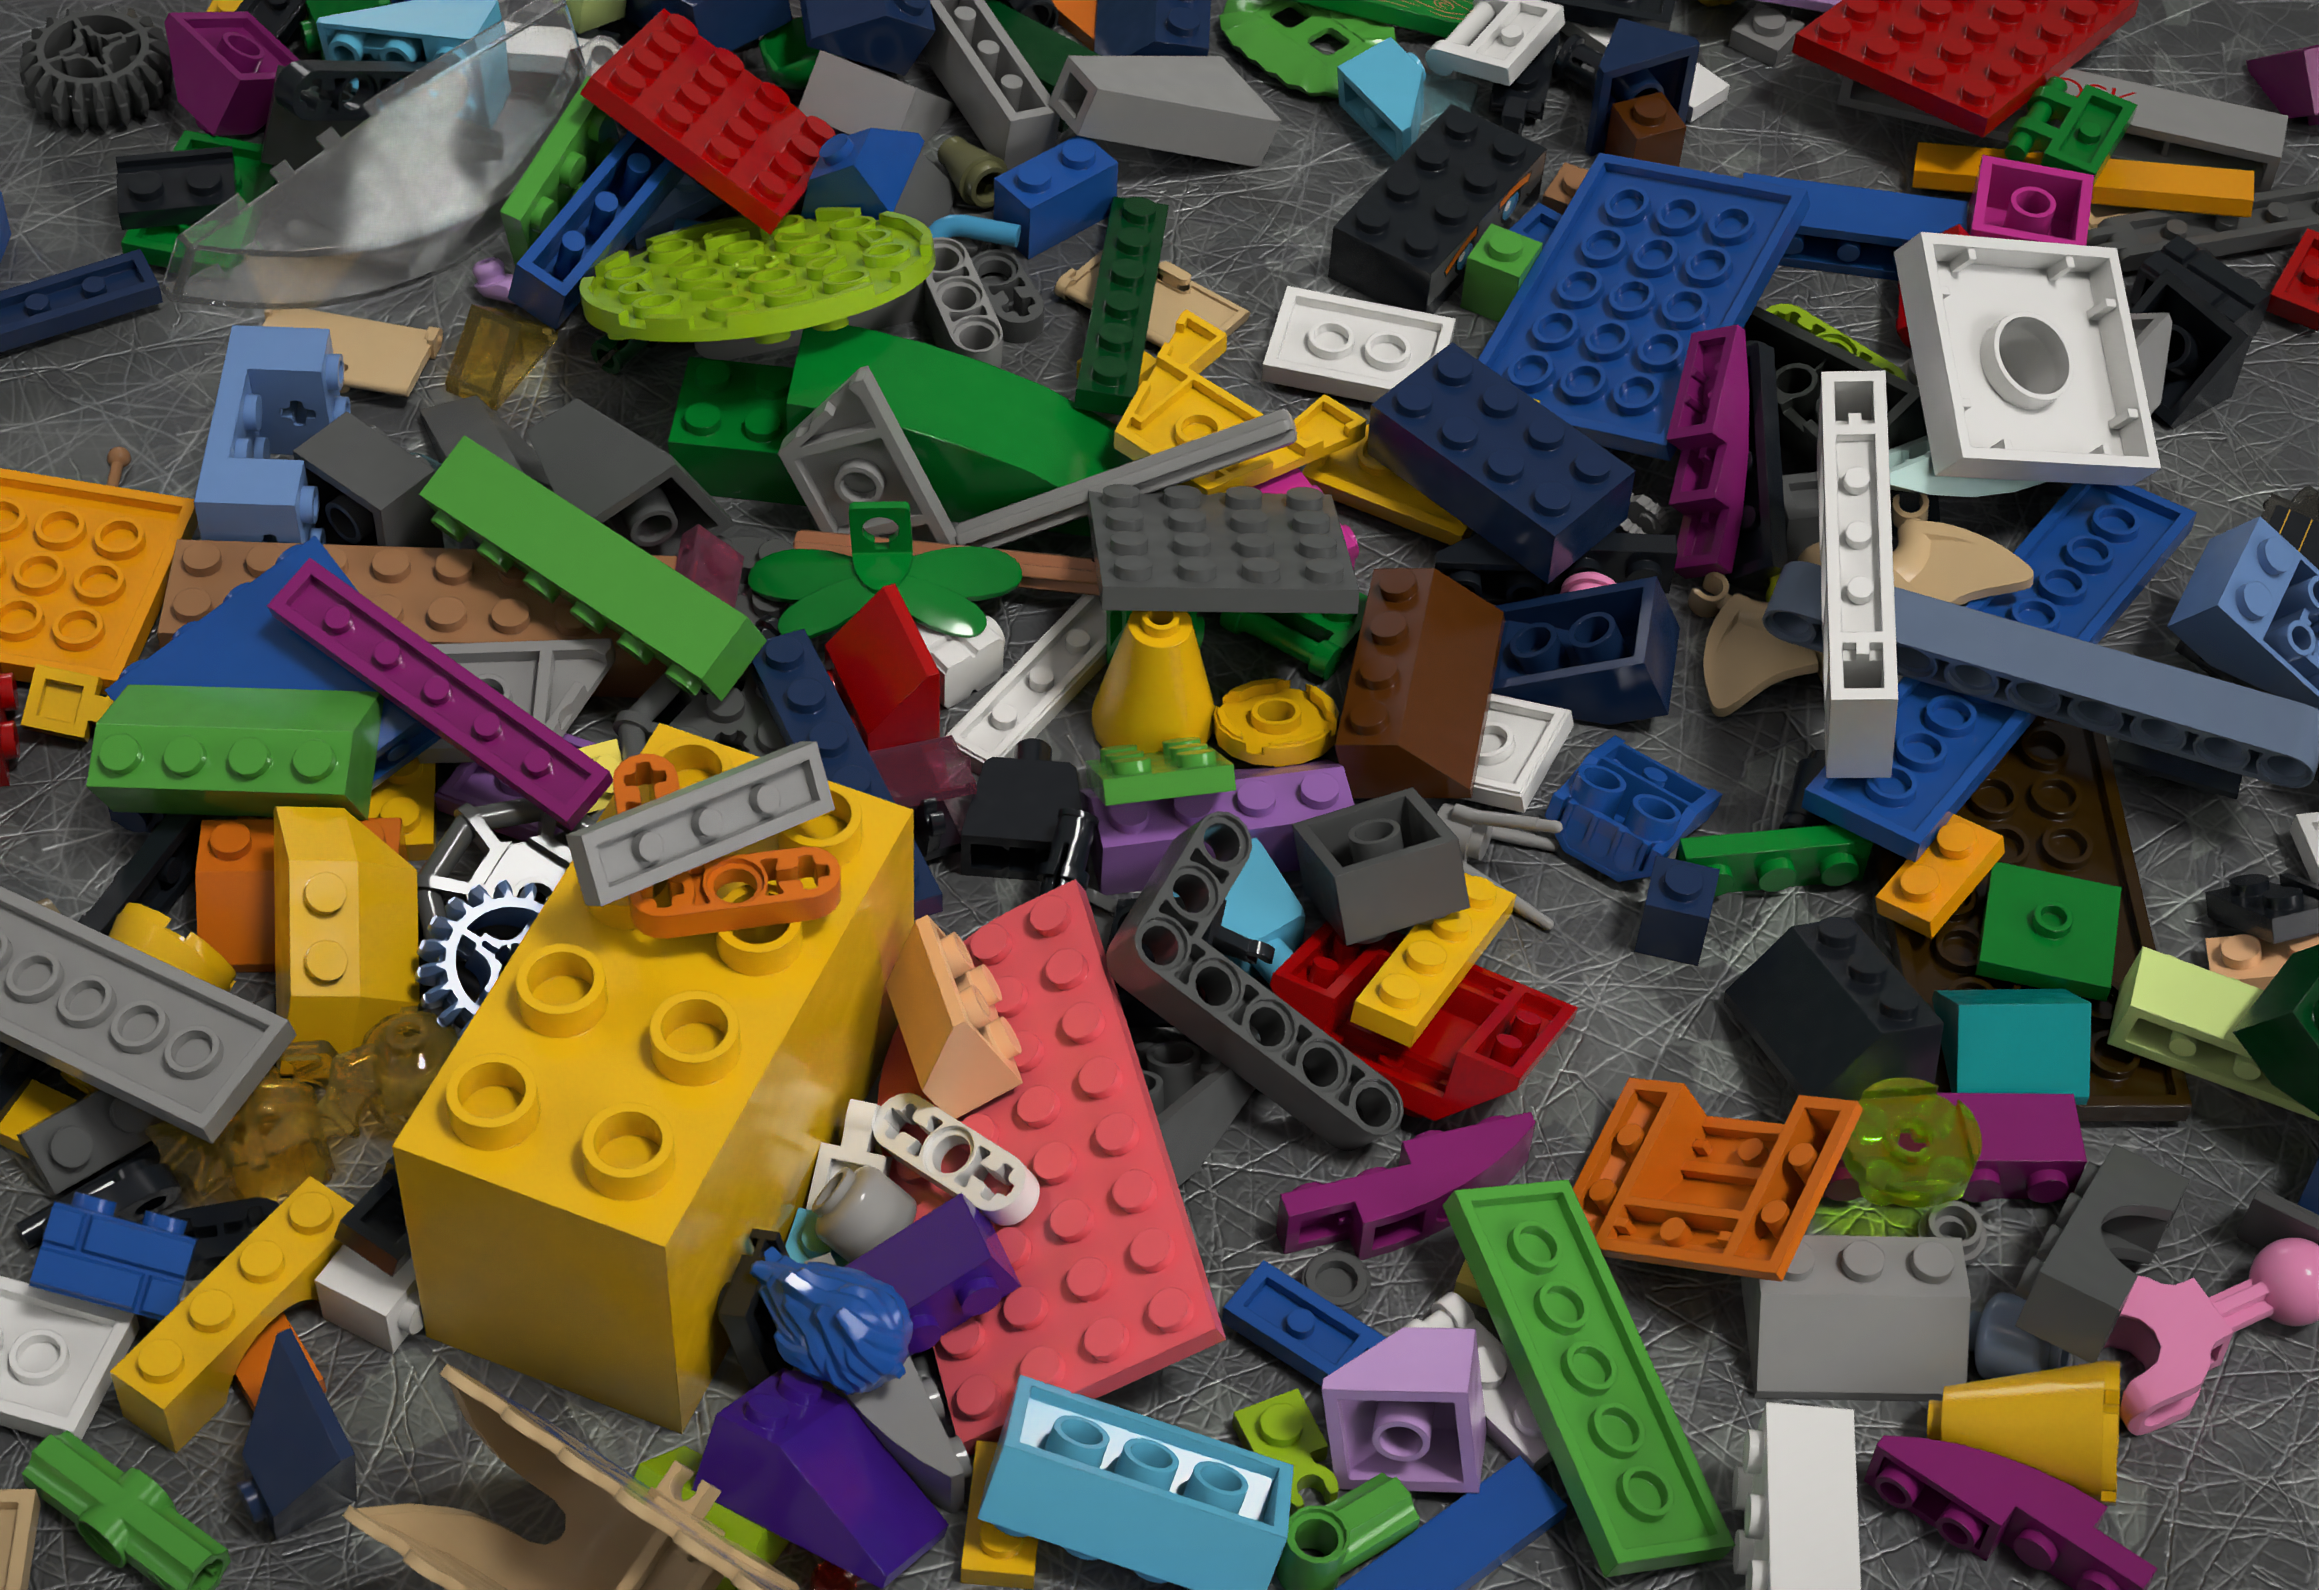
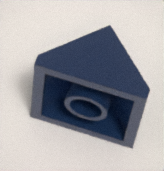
(1638, 64)

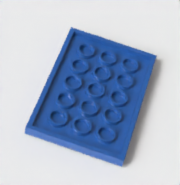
(1625, 285)

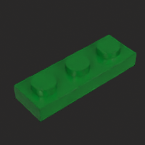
(1780, 857)

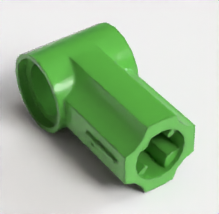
(1346, 1533)

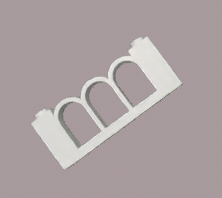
(1856, 575)

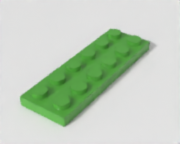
(1588, 1378)

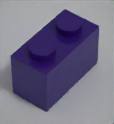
(943, 1269)

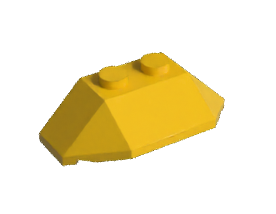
(340, 927)

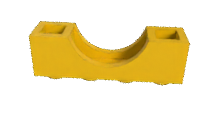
(189, 1359)

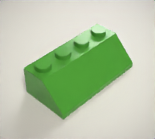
(235, 750)

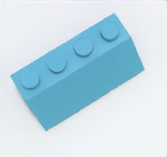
(1136, 1492)

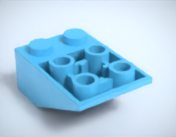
(404, 30)

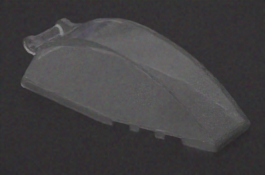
(404, 187)

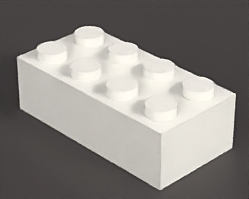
(1798, 1501)

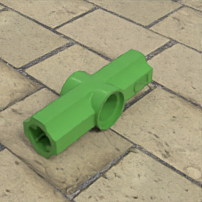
(124, 1515)

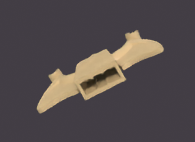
(1929, 560)

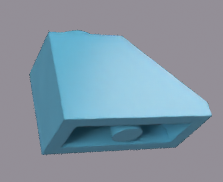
(1384, 94)

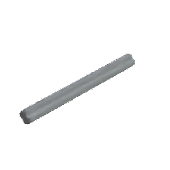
(1147, 474)

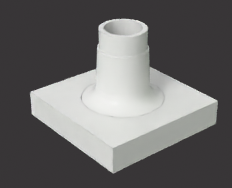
(2026, 360)

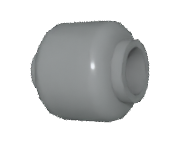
(861, 1211)

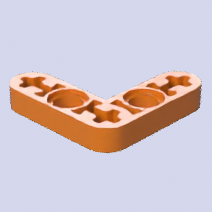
(693, 892)

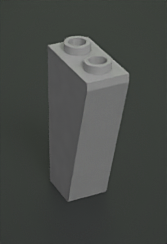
(1166, 105)

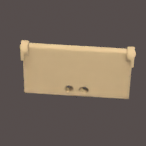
(1172, 296)
(374, 353)

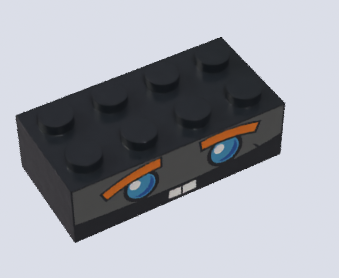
(1431, 207)

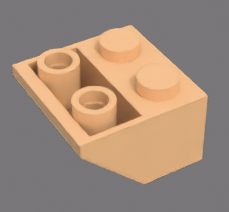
(951, 1021)

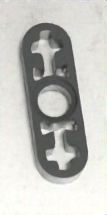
(1028, 318)

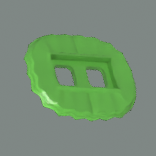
(1287, 51)

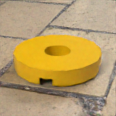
(1276, 724)

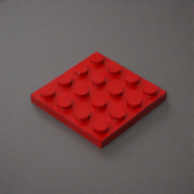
(711, 118)

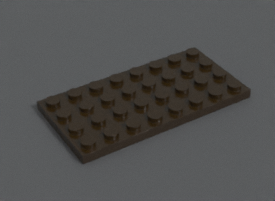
(2062, 816)

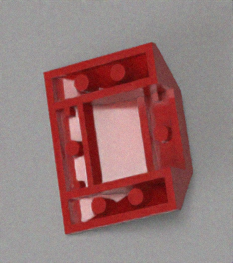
(1469, 1052)

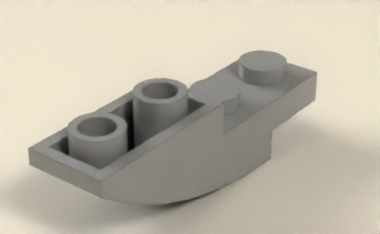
(908, 1423)

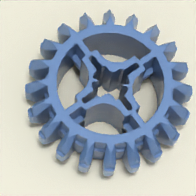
(482, 955)

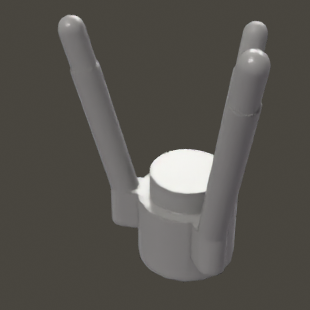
(1478, 827)

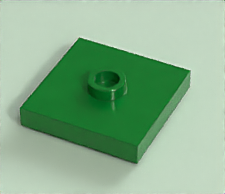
(2049, 931)

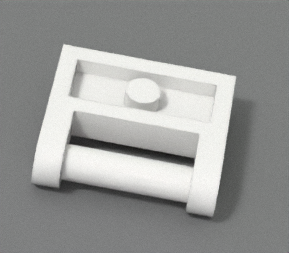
(1504, 47)

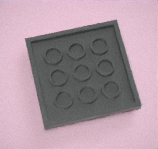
(1220, 551)

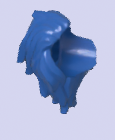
(835, 1322)

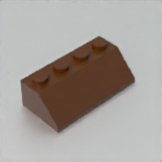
(1419, 686)

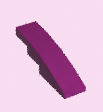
(1713, 439)

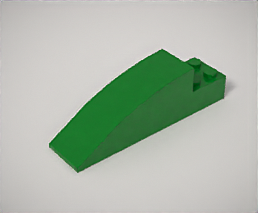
(972, 426)

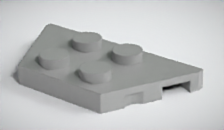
(860, 454)
(541, 677)

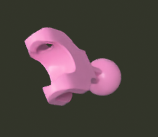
(2186, 1333)

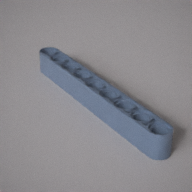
(2075, 682)

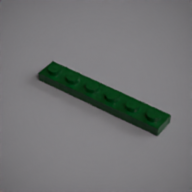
(1121, 306)

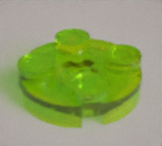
(1907, 1177)

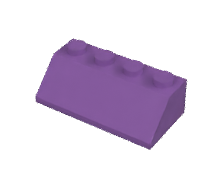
(1266, 799)

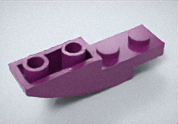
(1404, 1204)
(1990, 1499)

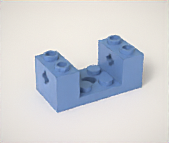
(270, 399)

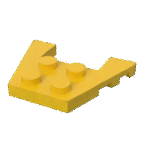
(1183, 406)

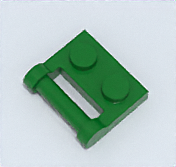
(1334, 632)

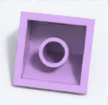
(1409, 1412)

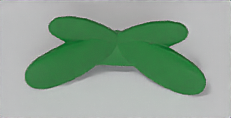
(934, 585)

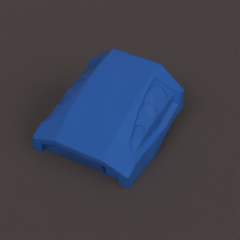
(1627, 810)

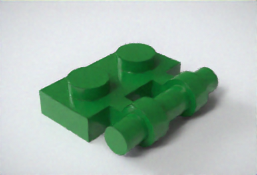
(2089, 129)

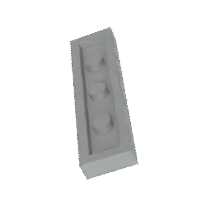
(699, 823)

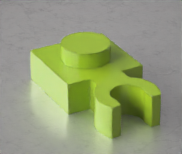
(1288, 1433)

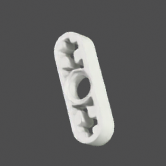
(943, 1134)

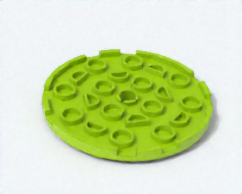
(742, 283)

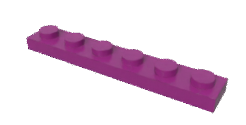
(441, 694)

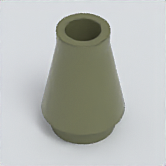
(971, 170)

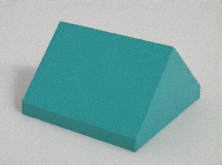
(2016, 1041)

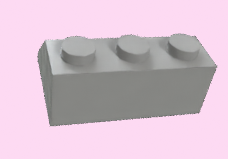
(1861, 1320)

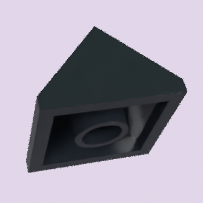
(2202, 353)

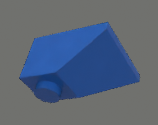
(862, 171)

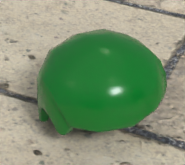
(788, 56)

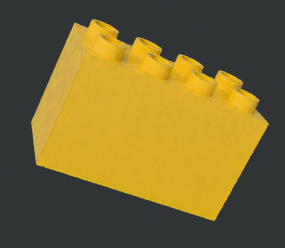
(646, 1110)

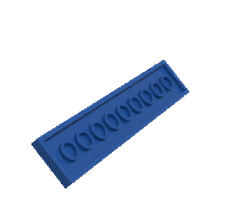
(2087, 568)

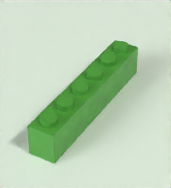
(593, 569)

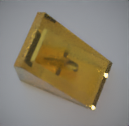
(496, 354)

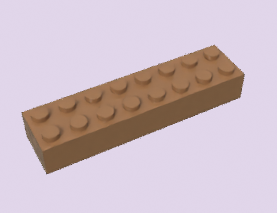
(432, 591)

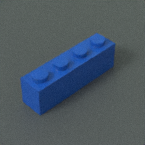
(592, 227)
(1861, 227)

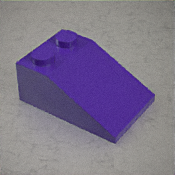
(818, 1478)

